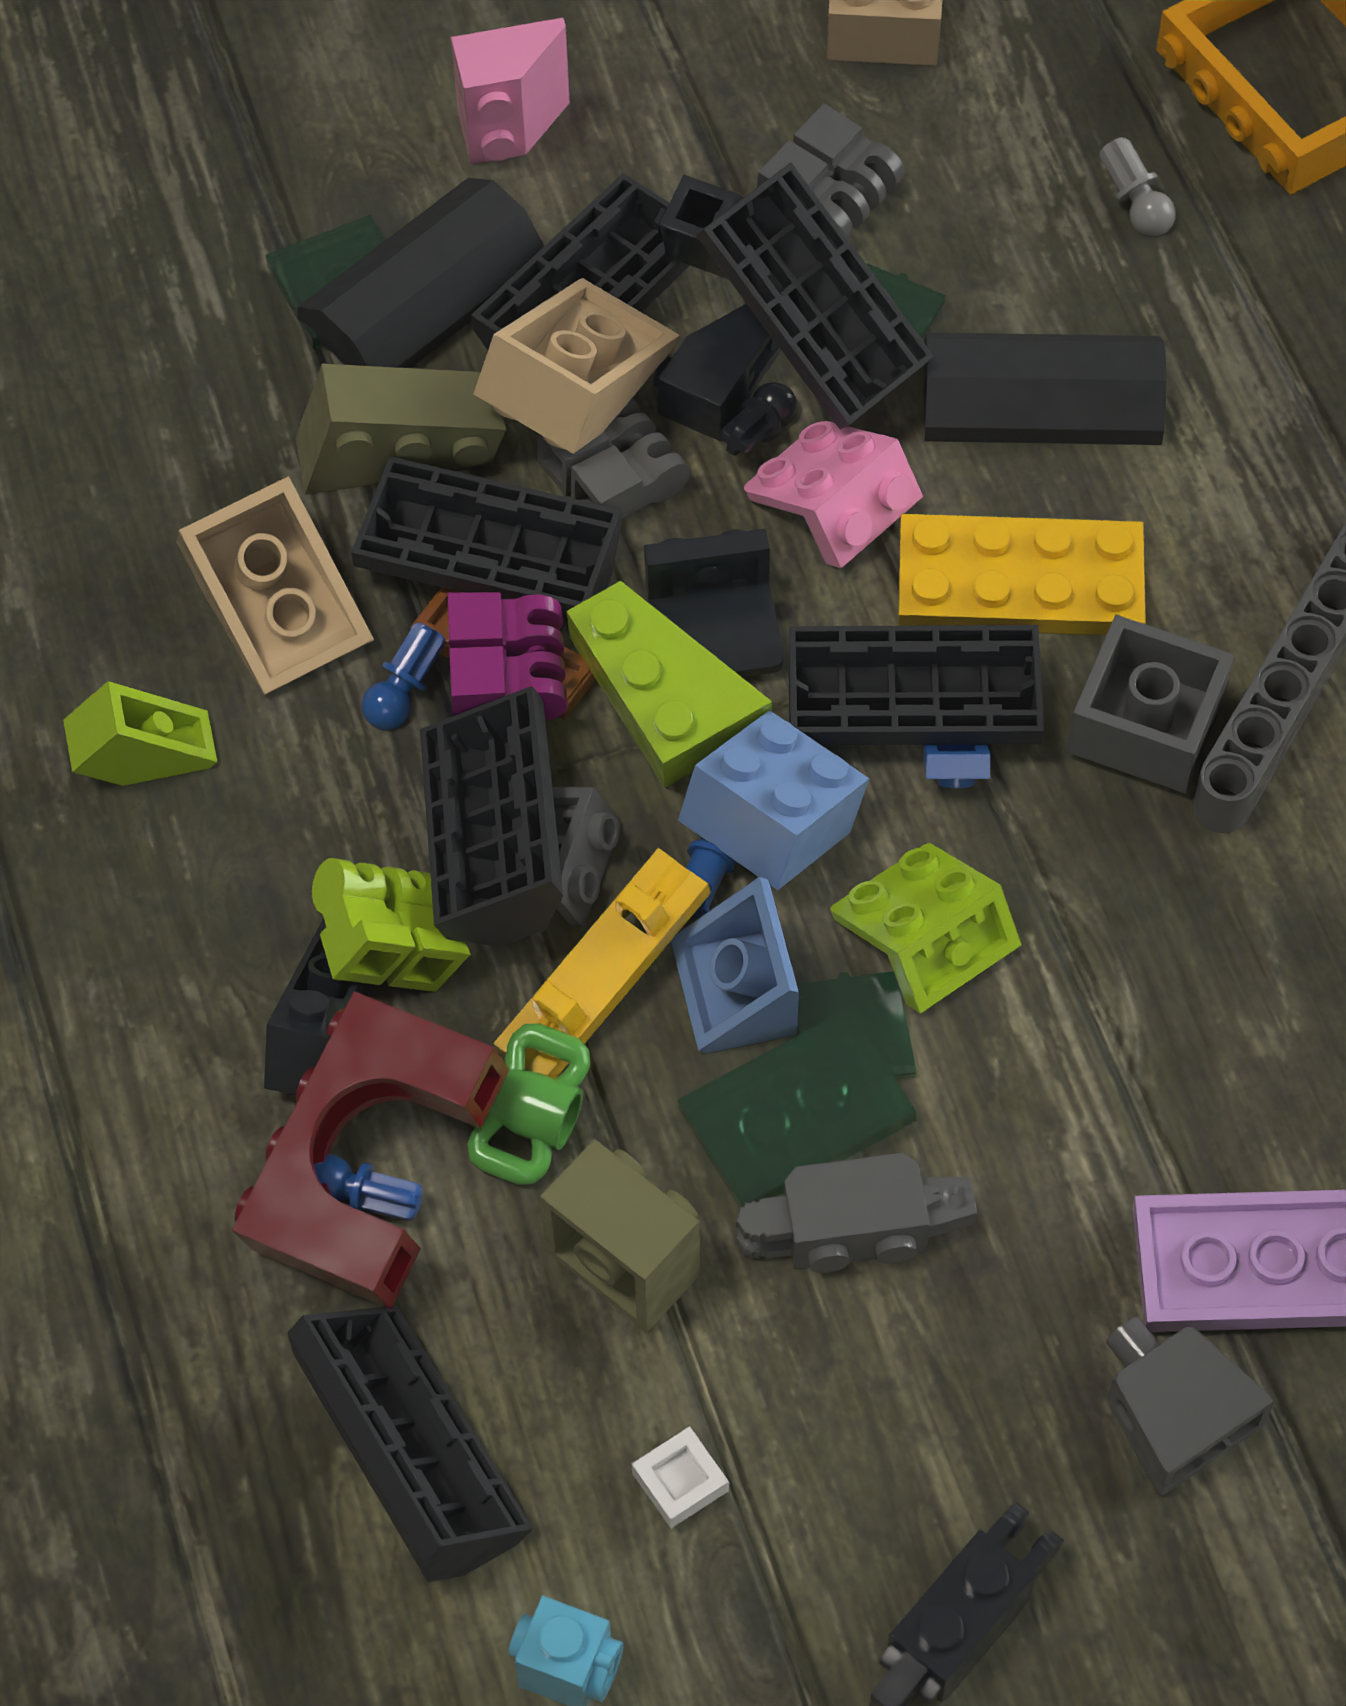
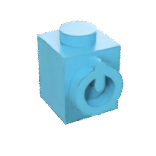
(565, 1653)

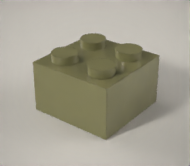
(622, 1233)

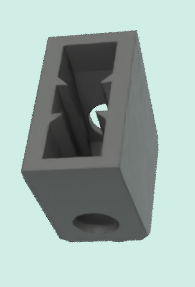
(1180, 1402)

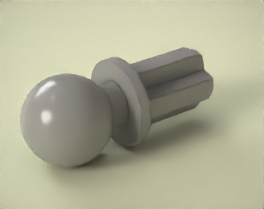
(1150, 211)

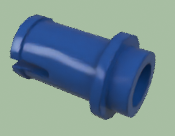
(710, 865)

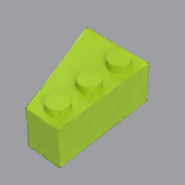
(661, 681)

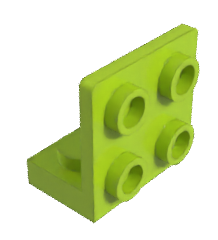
(932, 921)

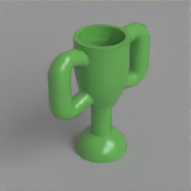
(532, 1105)

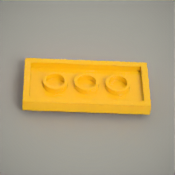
(1020, 572)

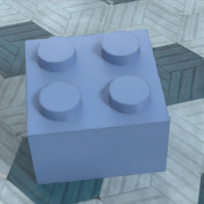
(773, 799)

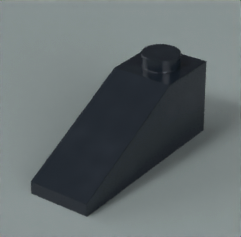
(715, 372)

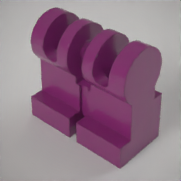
(504, 649)

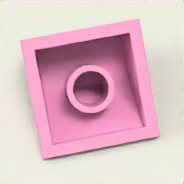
(510, 87)

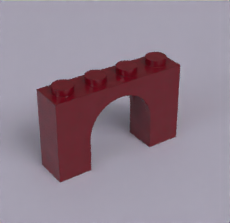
(369, 1060)

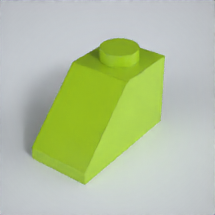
(137, 736)

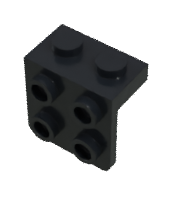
(719, 596)

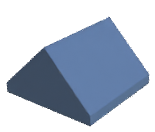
(738, 972)

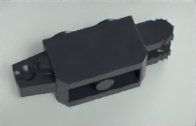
(962, 1614)

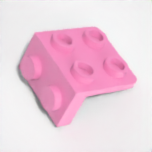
(842, 483)

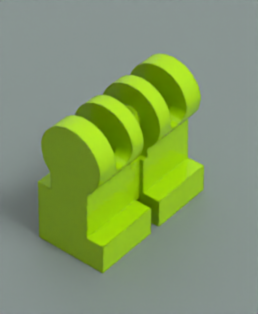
(382, 926)

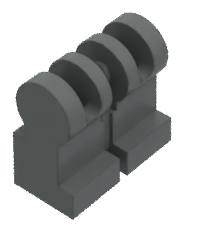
(839, 166)
(620, 467)

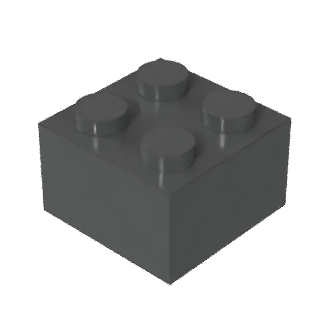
(1150, 703)

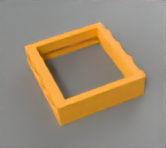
(1237, 103)

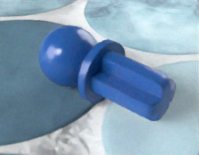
(387, 702)
(370, 1189)

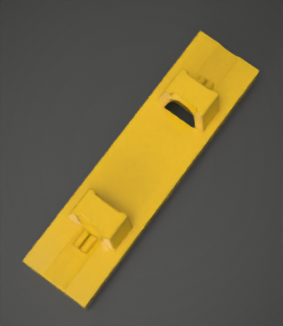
(611, 957)

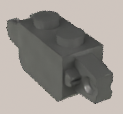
(855, 1213)

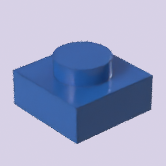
(956, 764)

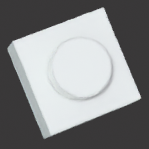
(680, 1477)

